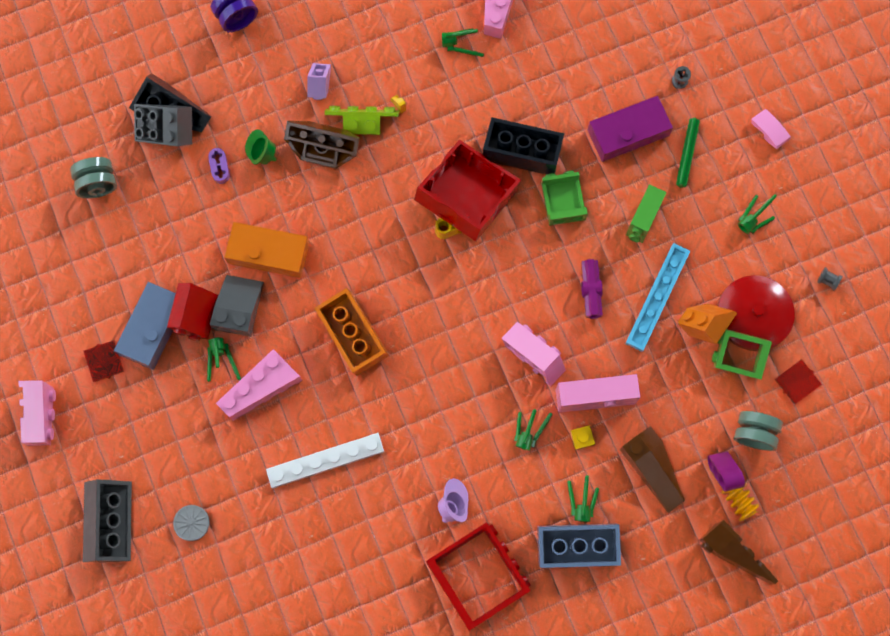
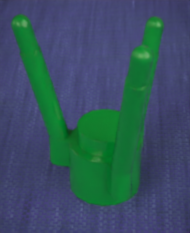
(449, 39)
(749, 223)
(216, 349)
(525, 440)
(583, 511)

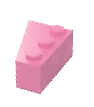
(535, 352)
(37, 413)

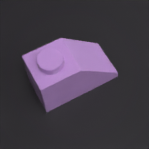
(318, 81)

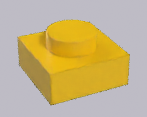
(582, 437)

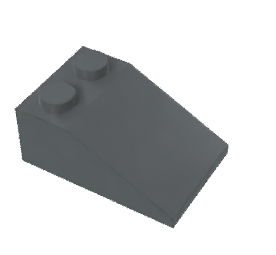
(237, 306)

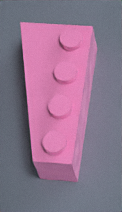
(496, 17)

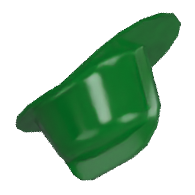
(260, 148)

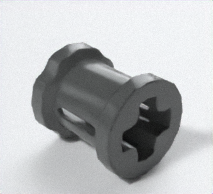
(679, 73)
(829, 279)

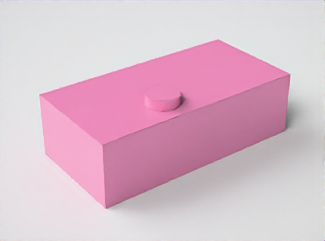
(597, 393)

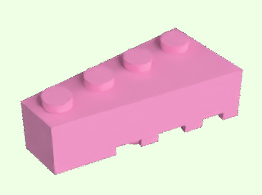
(259, 385)

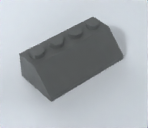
(107, 521)

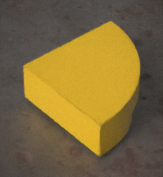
(399, 103)

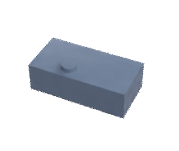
(147, 327)
(579, 545)

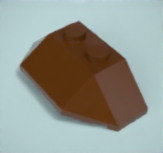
(321, 143)

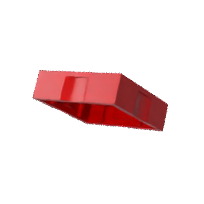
(467, 190)

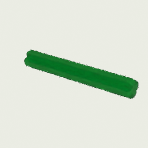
(688, 151)

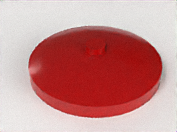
(761, 309)

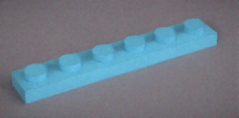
(657, 297)

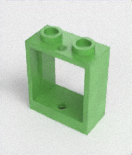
(645, 214)
(761, 357)

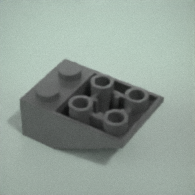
(163, 124)

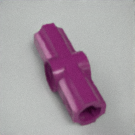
(591, 289)

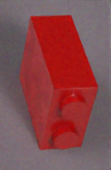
(192, 311)

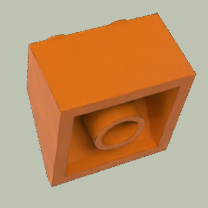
(706, 322)

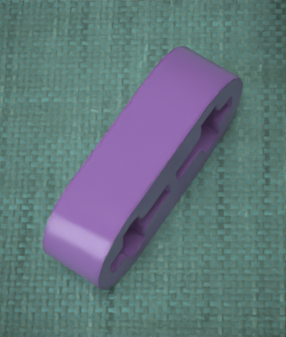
(223, 165)

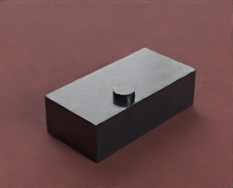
(522, 146)

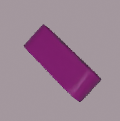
(726, 471)

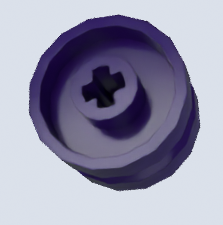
(234, 14)

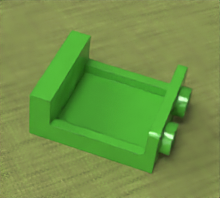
(563, 198)

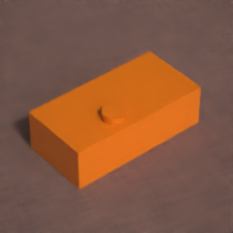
(267, 249)
(351, 331)

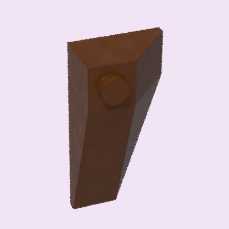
(652, 464)
(726, 545)

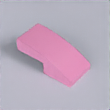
(771, 128)

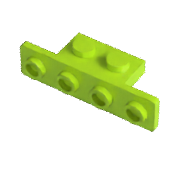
(362, 120)

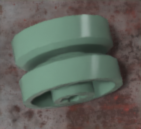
(93, 177)
(758, 430)

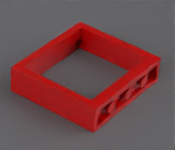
(502, 550)

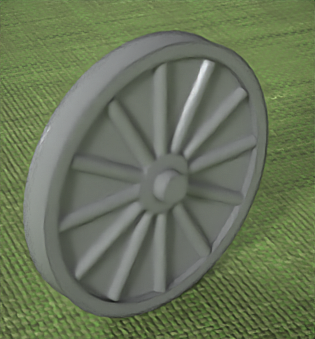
(191, 522)

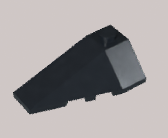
(158, 92)

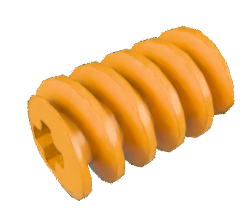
(742, 502)

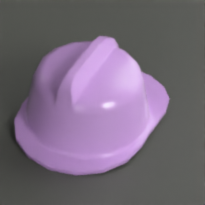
(454, 503)

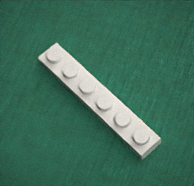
(325, 460)

